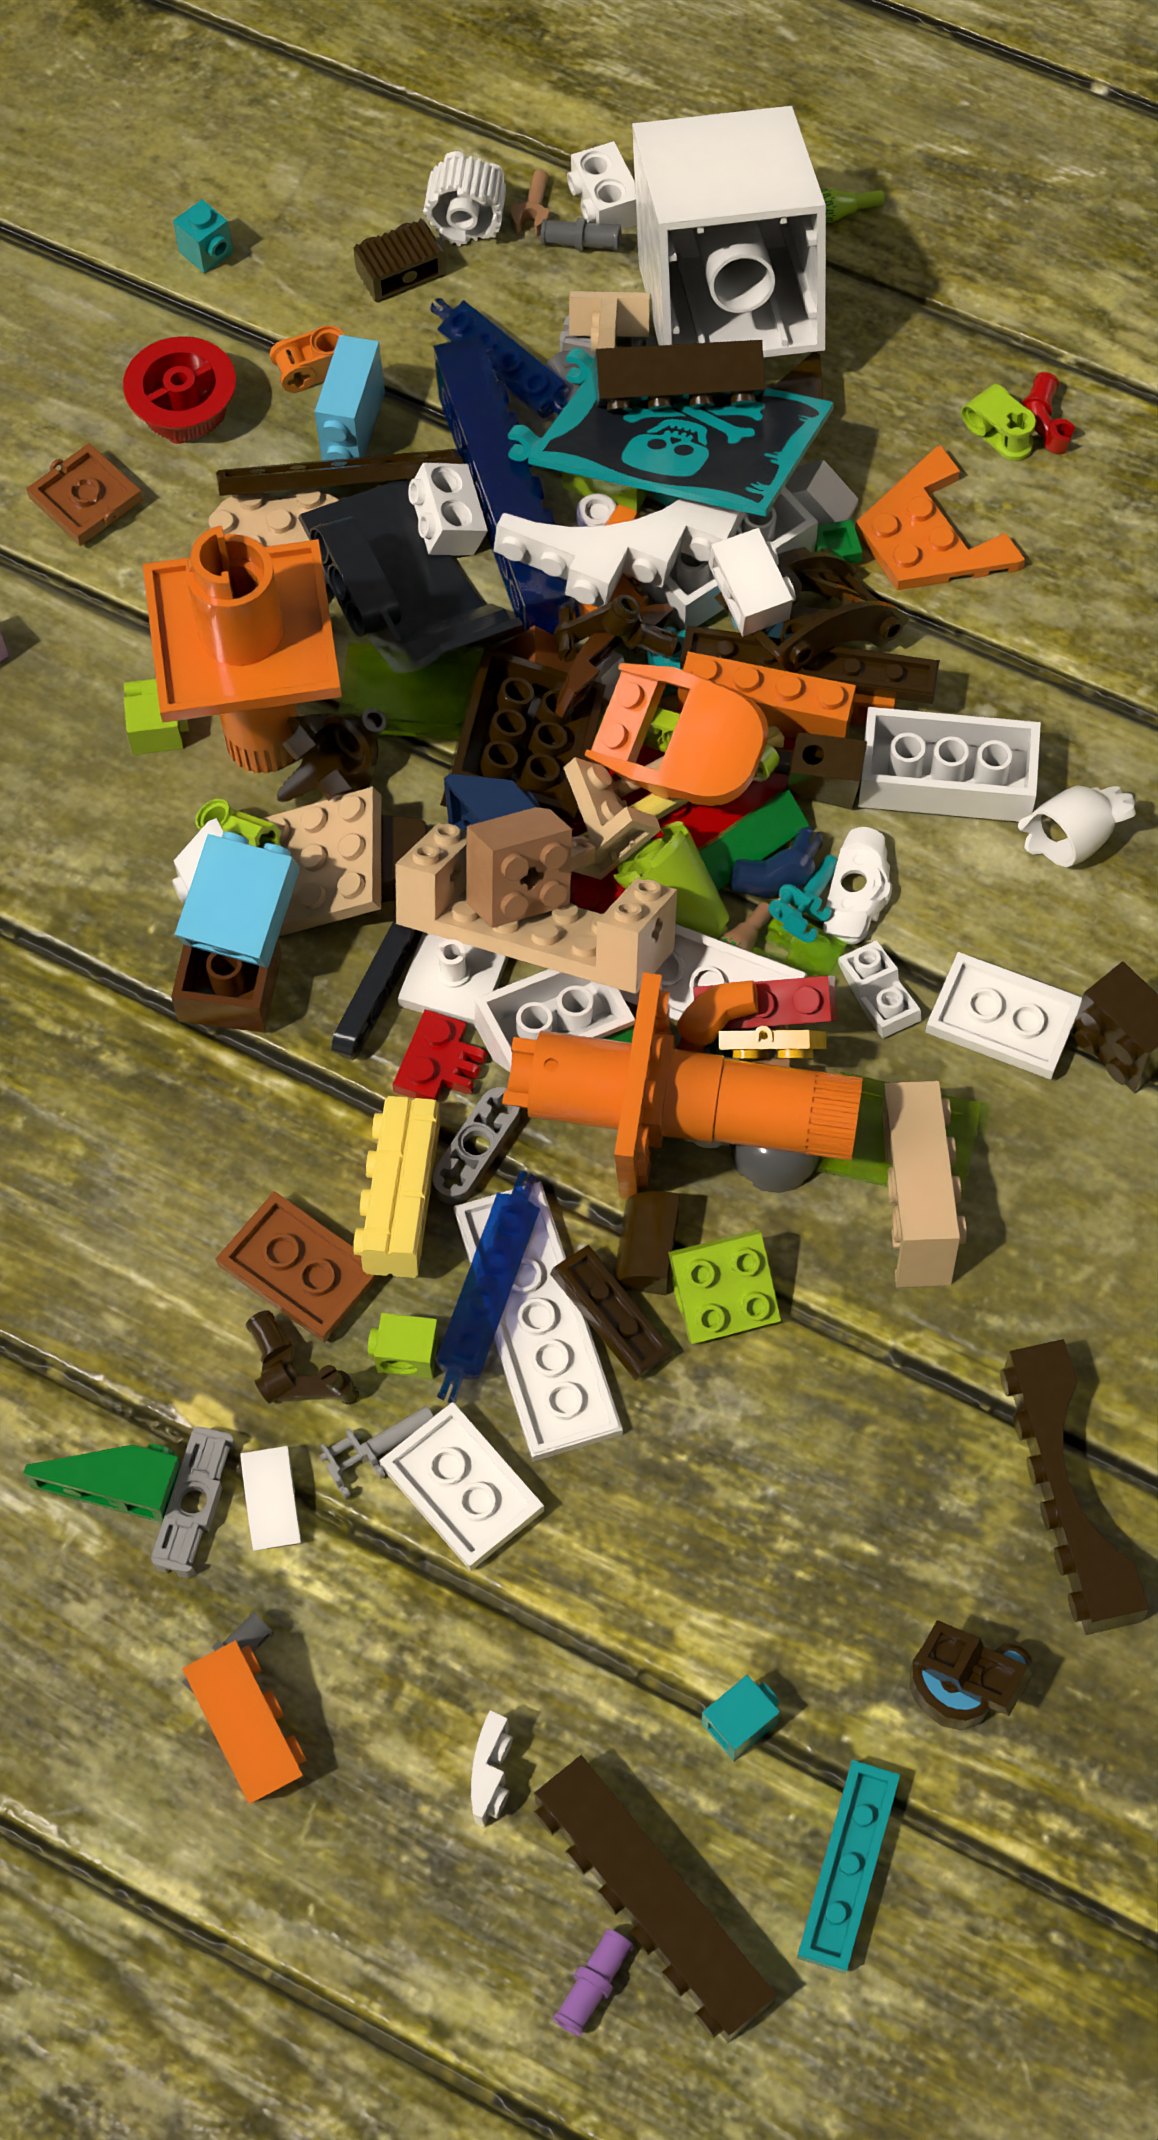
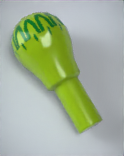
(844, 203)

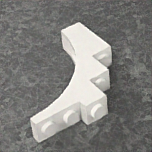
(599, 555)

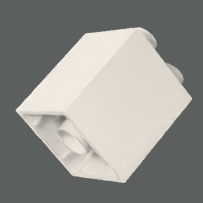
(731, 230)

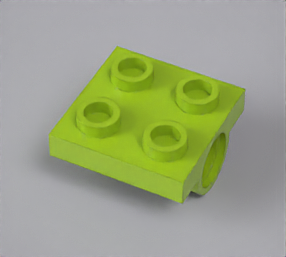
(724, 1286)

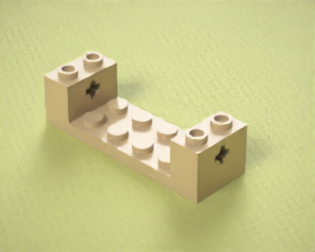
(601, 948)

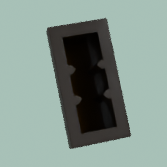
(645, 1240)

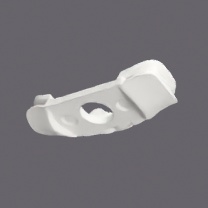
(853, 911)

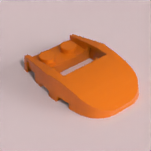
(711, 747)

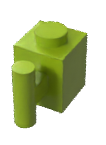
(144, 722)

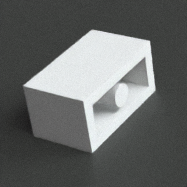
(751, 581)

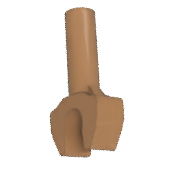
(532, 207)

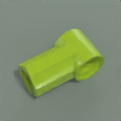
(253, 828)

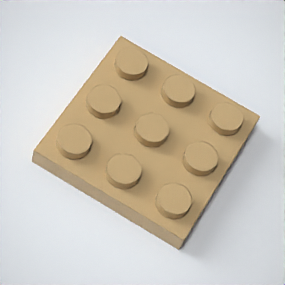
(337, 858)

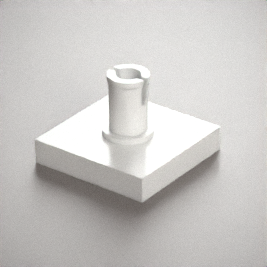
(449, 976)

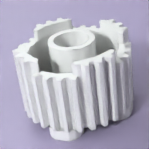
(465, 198)

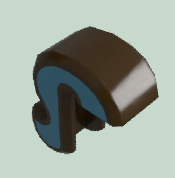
(950, 1706)

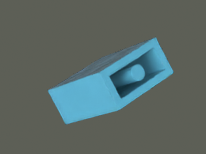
(350, 399)
(238, 899)

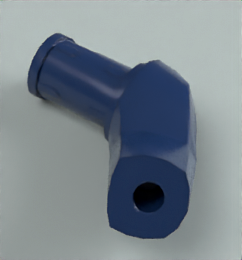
(789, 866)

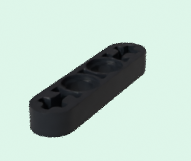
(374, 990)

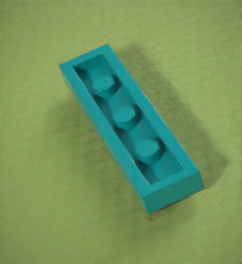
(848, 1867)

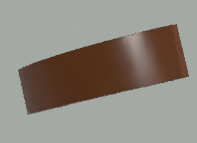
(594, 652)

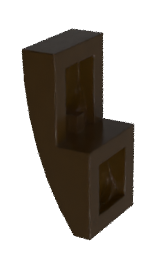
(973, 1669)

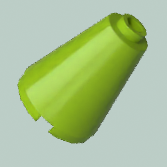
(678, 865)

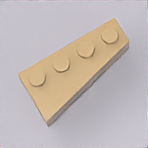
(921, 1183)

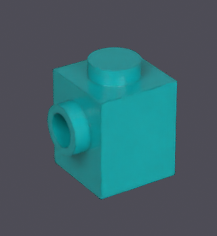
(203, 236)

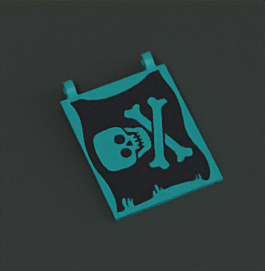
(702, 455)

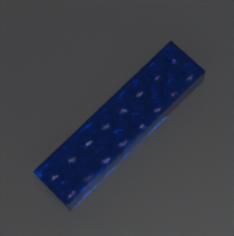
(480, 428)

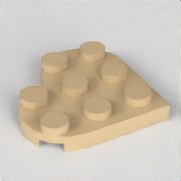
(268, 518)

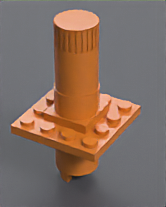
(242, 639)
(668, 1092)

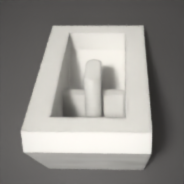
(822, 492)

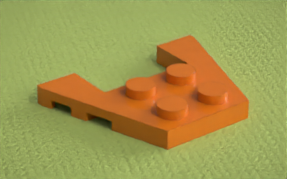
(916, 540)

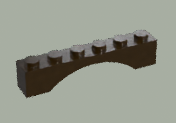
(1102, 1579)

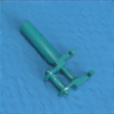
(804, 902)

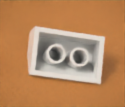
(548, 1003)

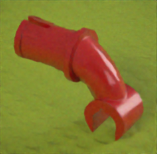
(1055, 432)

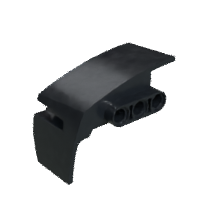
(390, 587)

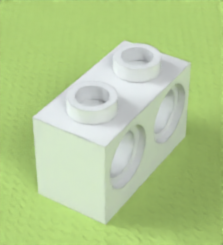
(603, 186)
(447, 509)

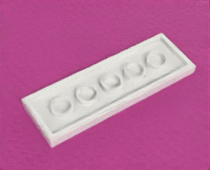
(546, 1343)

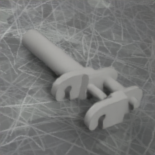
(373, 1448)

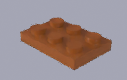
(297, 1266)

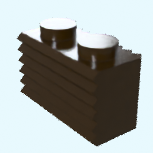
(399, 259)

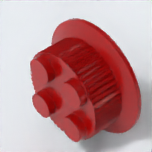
(180, 387)

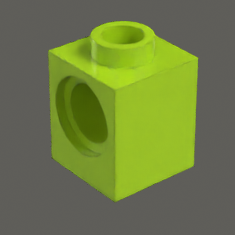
(404, 1345)

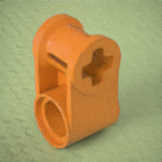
(309, 358)

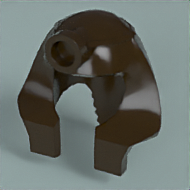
(335, 752)

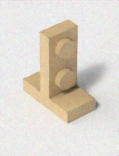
(608, 316)
(611, 828)

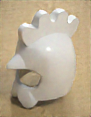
(1085, 817)

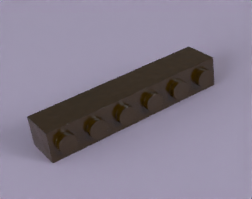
(654, 1899)

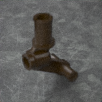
(618, 619)
(279, 1376)

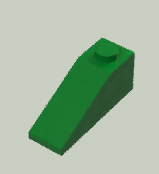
(117, 1478)

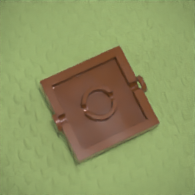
(84, 494)

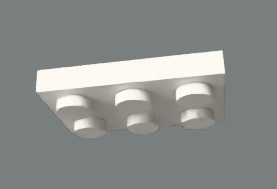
(1004, 1015)
(461, 1486)

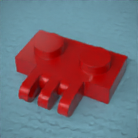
(438, 1059)

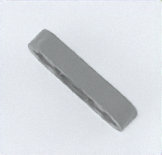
(470, 1178)

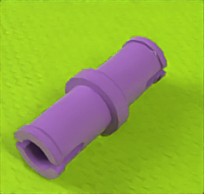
(593, 1982)

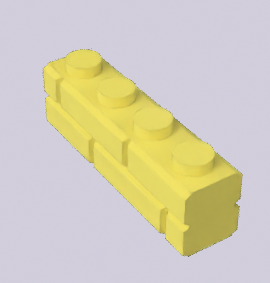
(399, 1187)

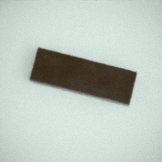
(612, 1312)

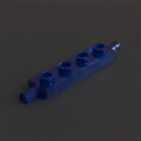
(521, 371)
(487, 1287)

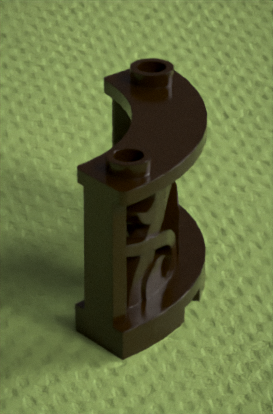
(816, 629)

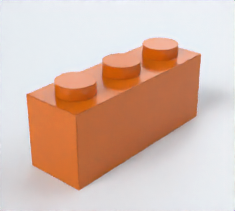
(245, 1720)

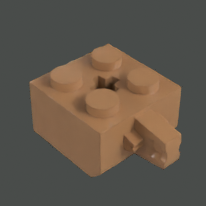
(522, 865)

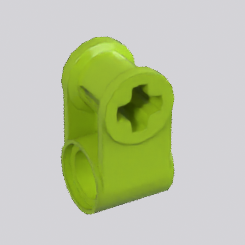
(1001, 422)

